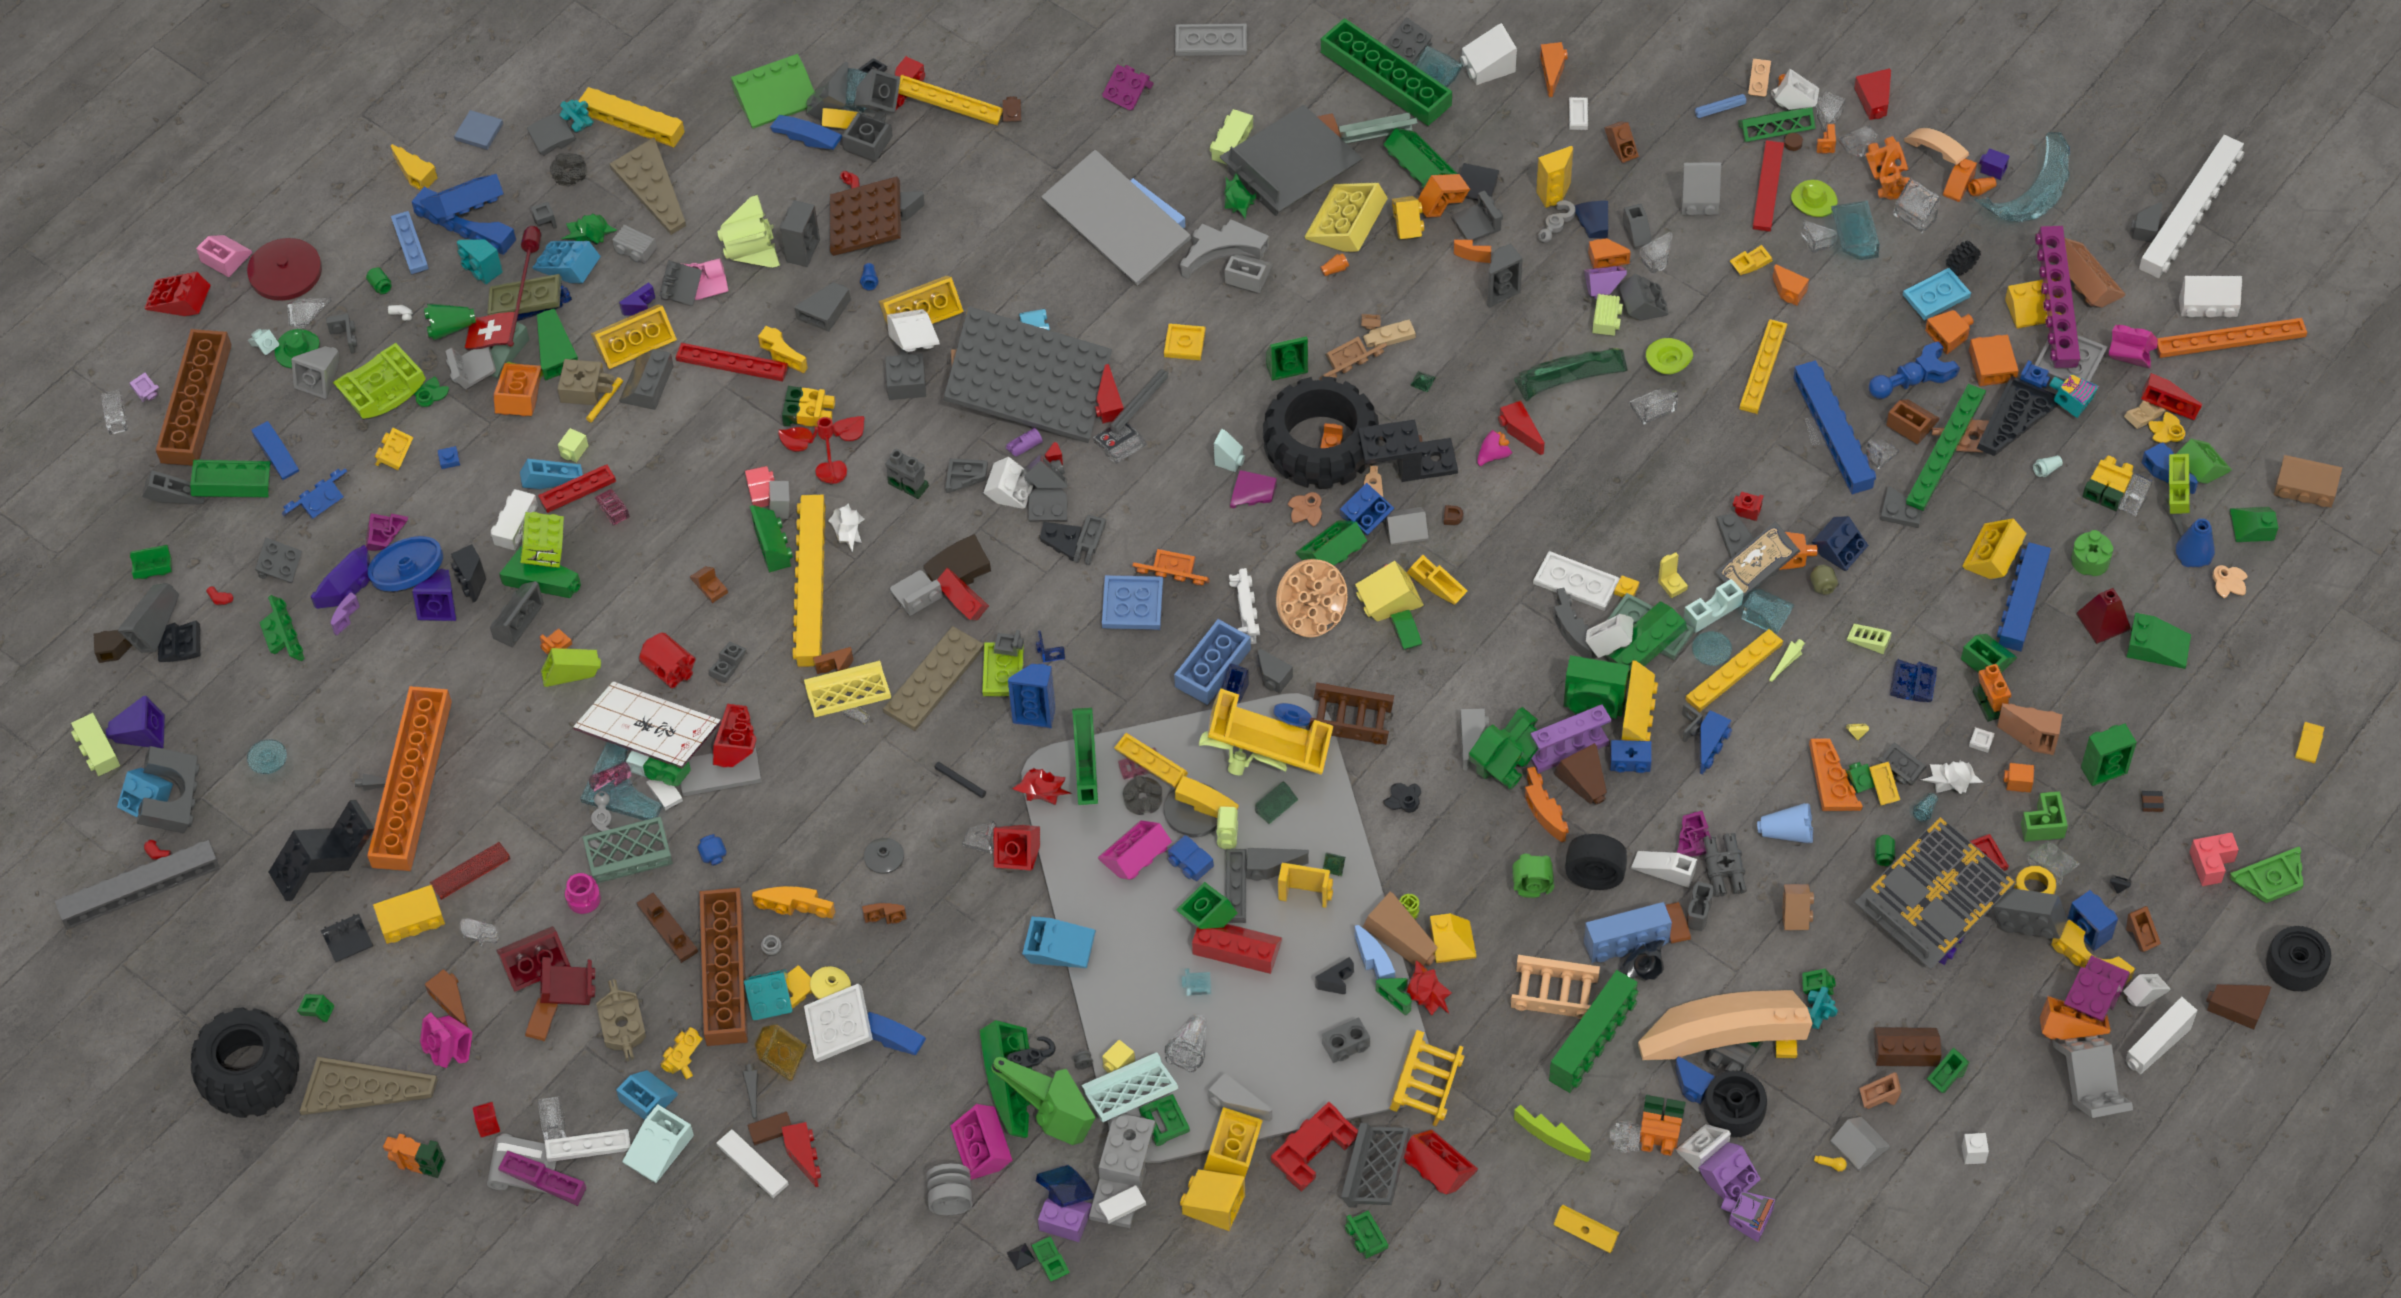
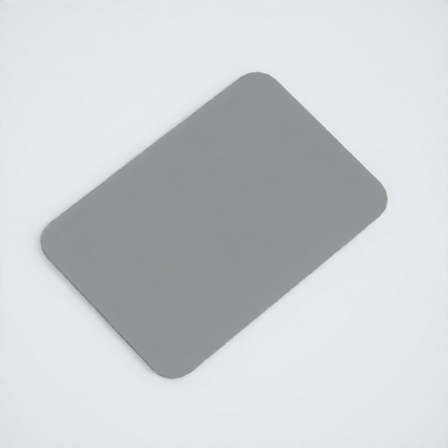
(1259, 1024)

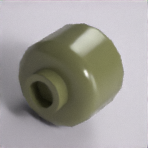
(1824, 579)

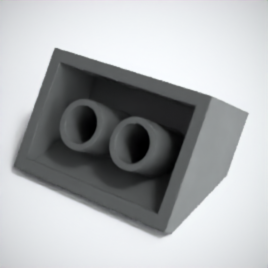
(1504, 275)
(648, 379)
(517, 614)

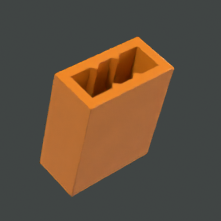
(1993, 359)

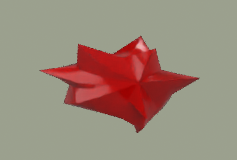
(1041, 785)
(1427, 989)

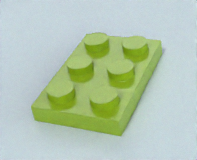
(998, 669)

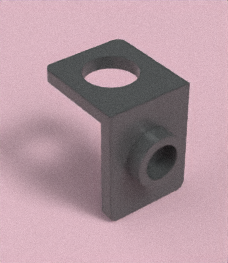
(1694, 727)

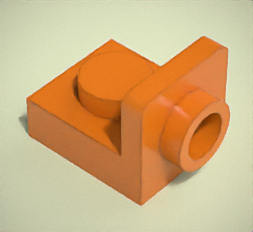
(1828, 143)
(1332, 435)
(555, 640)

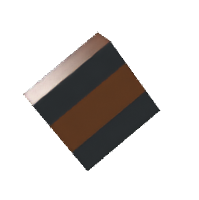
(2152, 801)

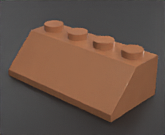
(2090, 276)

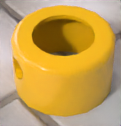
(2036, 873)

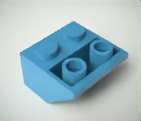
(140, 786)
(643, 1092)

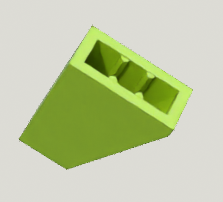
(569, 666)

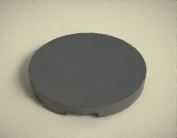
(1186, 820)

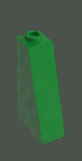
(553, 344)
(551, 580)

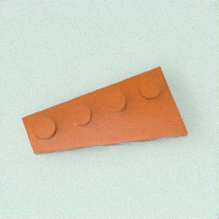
(1831, 779)

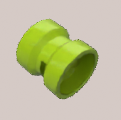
(1411, 904)

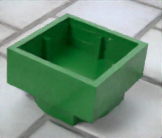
(1595, 684)

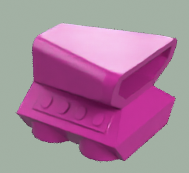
(2132, 345)
(445, 1039)

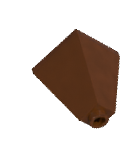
(1584, 774)

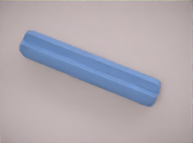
(1721, 105)

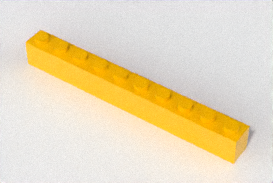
(810, 579)

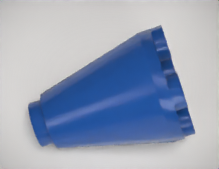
(2196, 545)

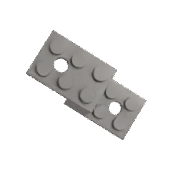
(2092, 1075)

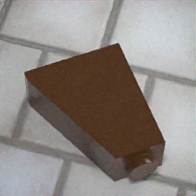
(2239, 1002)

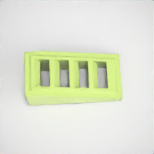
(1874, 645)

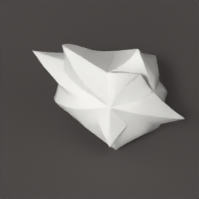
(845, 524)
(1953, 776)

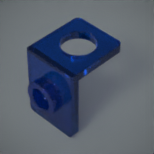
(1046, 652)

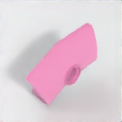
(712, 279)

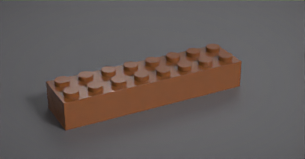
(193, 397)
(723, 967)

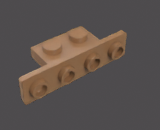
(1348, 354)

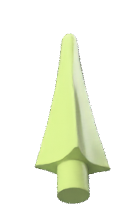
(1791, 654)

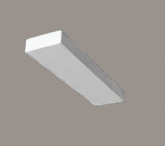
(587, 1145)
(752, 1163)

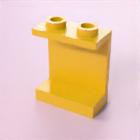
(1306, 879)

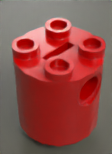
(667, 659)

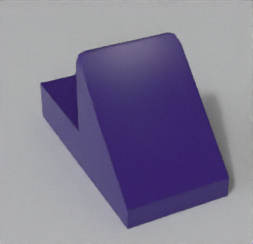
(637, 300)

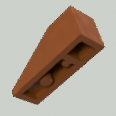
(446, 994)

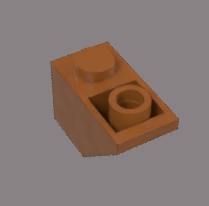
(1621, 141)

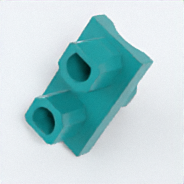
(578, 112)
(1822, 1007)

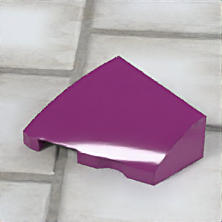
(1253, 489)
(383, 530)
(1692, 833)

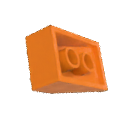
(517, 389)
(2066, 1023)

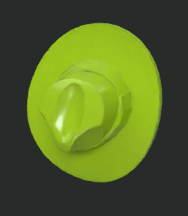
(1814, 198)
(1668, 355)

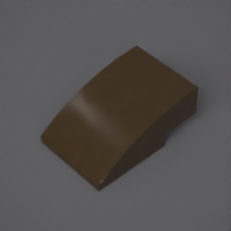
(963, 558)

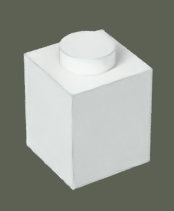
(1975, 1148)

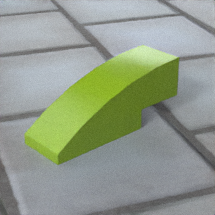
(2179, 483)

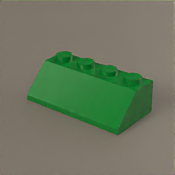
(1416, 155)
(1650, 636)

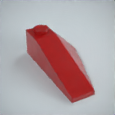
(734, 738)

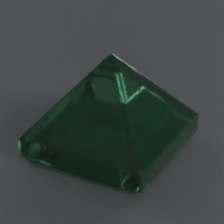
(1423, 381)
(1334, 863)

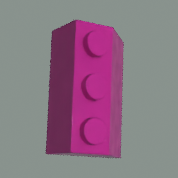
(1136, 849)
(981, 1141)

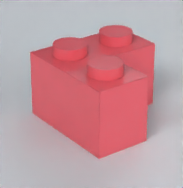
(2210, 855)

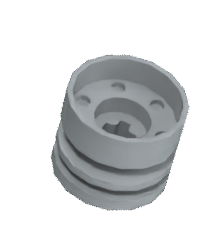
(949, 1189)

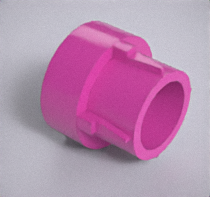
(582, 893)

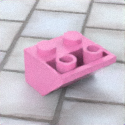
(222, 254)

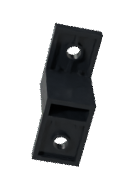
(1411, 454)
(321, 850)

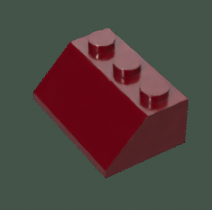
(524, 957)

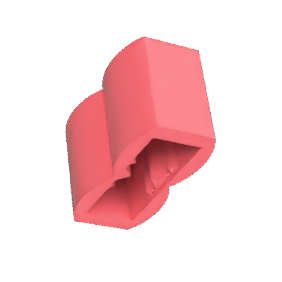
(758, 485)

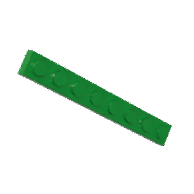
(1945, 447)

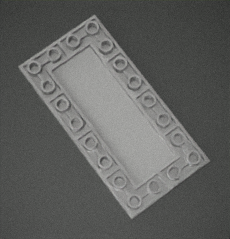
(1116, 217)

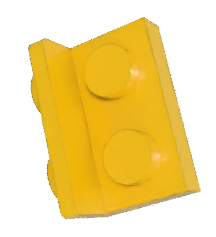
(394, 448)

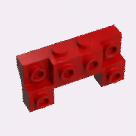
(1310, 1140)

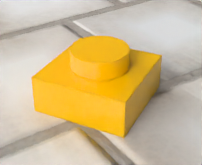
(1626, 585)

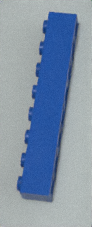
(1834, 427)

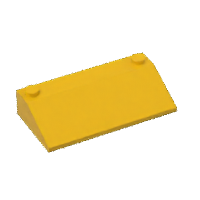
(1269, 736)

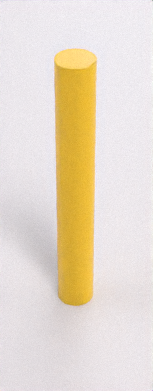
(603, 401)

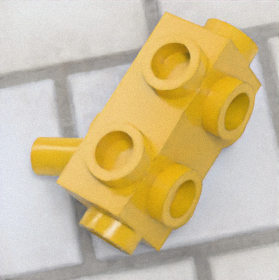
(678, 1056)

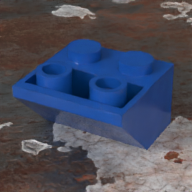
(1366, 508)

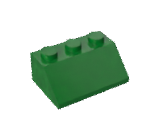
(771, 539)
(1334, 543)

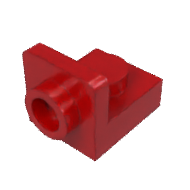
(486, 1119)

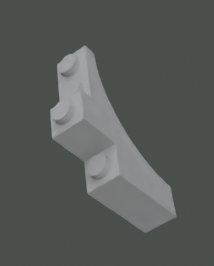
(1213, 244)

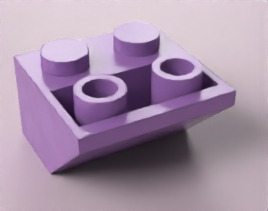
(1729, 1171)

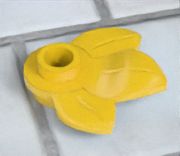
(2165, 429)

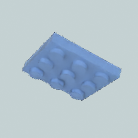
(1132, 602)

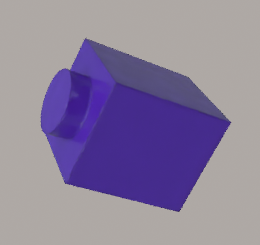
(1994, 163)

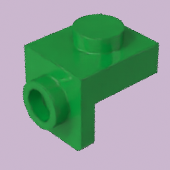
(1860, 776)

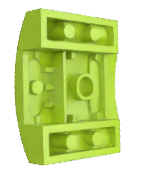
(381, 382)

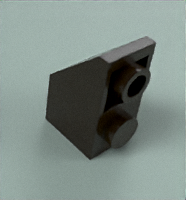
(110, 646)

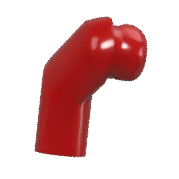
(850, 179)
(153, 851)

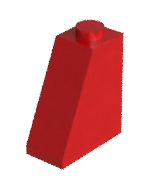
(1874, 92)

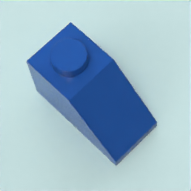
(1692, 1080)

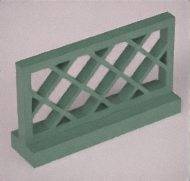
(1375, 127)
(635, 864)

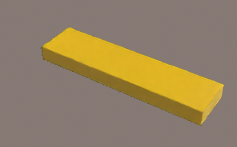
(1150, 760)

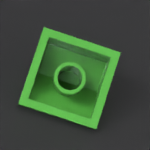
(2204, 461)

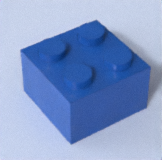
(2094, 918)

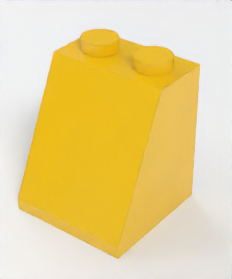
(1214, 1198)

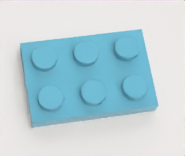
(1936, 294)

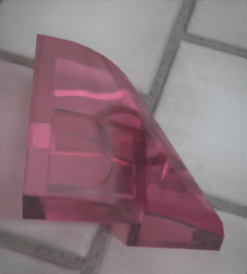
(615, 774)

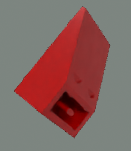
(178, 294)

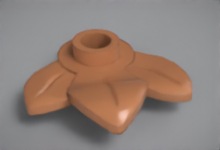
(1304, 510)

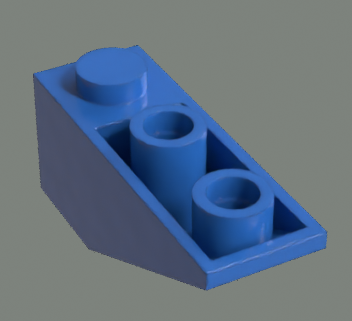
(2157, 463)
(1712, 734)

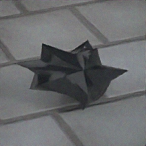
(1645, 962)

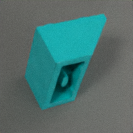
(480, 259)

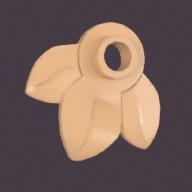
(2230, 582)

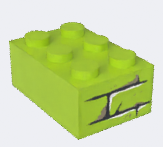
(542, 539)

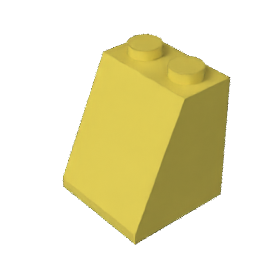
(1388, 592)

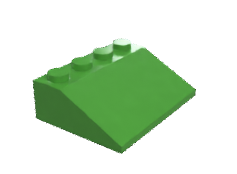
(773, 90)

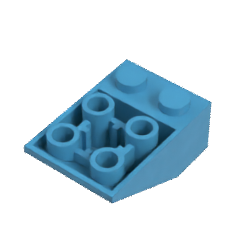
(569, 259)
(1058, 943)

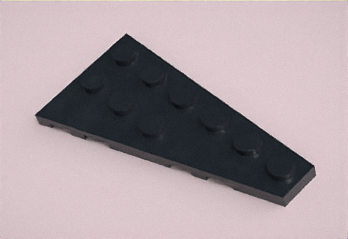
(2015, 413)

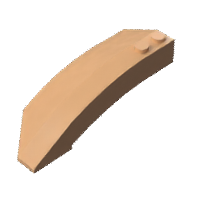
(1726, 1021)

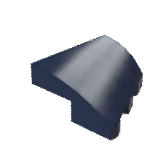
(1593, 218)

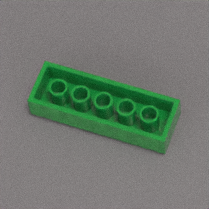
(1593, 1032)

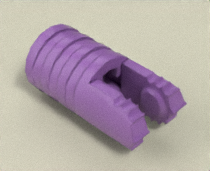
(1024, 442)

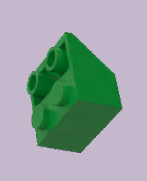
(1985, 651)

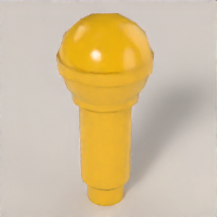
(1838, 1163)

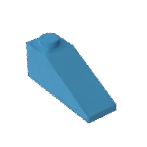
(547, 474)

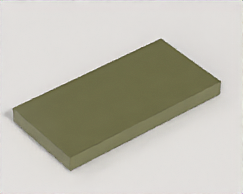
(537, 295)

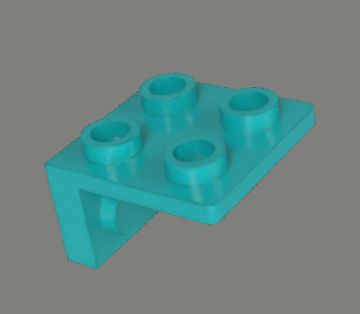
(768, 994)

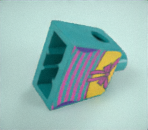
(2073, 393)

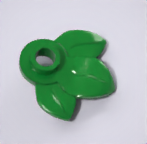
(430, 392)

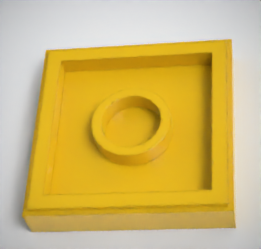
(1184, 341)

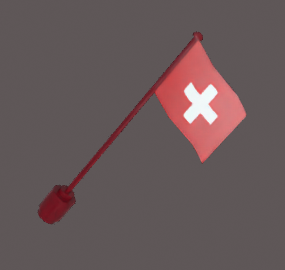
(500, 327)

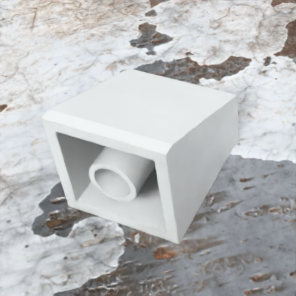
(1490, 56)

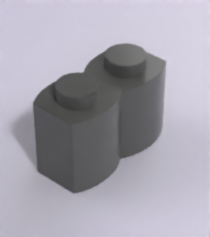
(1699, 906)

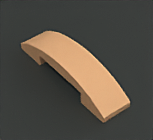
(1936, 140)

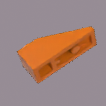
(1552, 61)

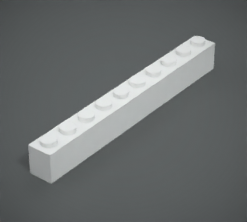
(2191, 206)

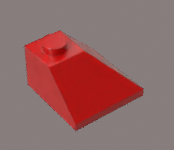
(1016, 846)

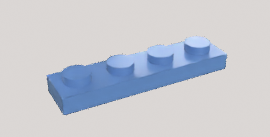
(409, 242)

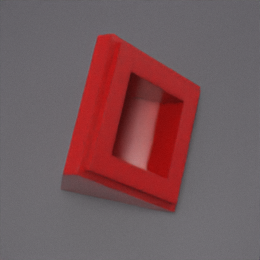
(1054, 453)

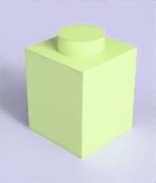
(573, 445)

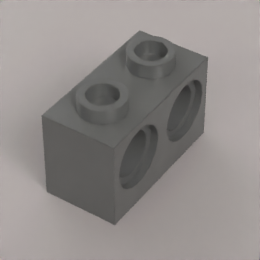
(1343, 1036)

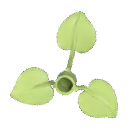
(1238, 760)

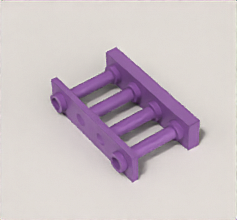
(1569, 737)

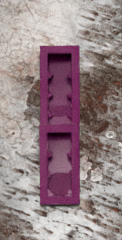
(543, 1178)

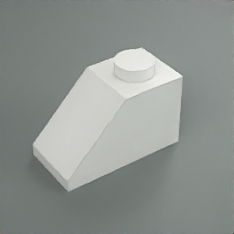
(2146, 989)

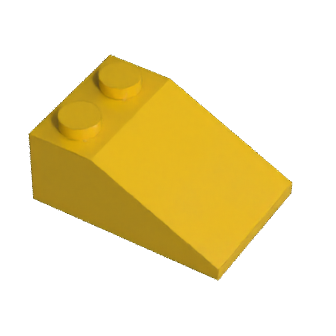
(1233, 1143)

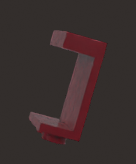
(566, 984)

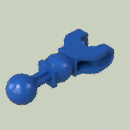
(1924, 369)

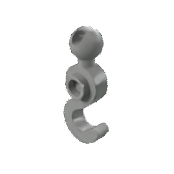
(1556, 221)
(601, 818)

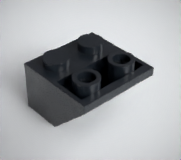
(469, 571)

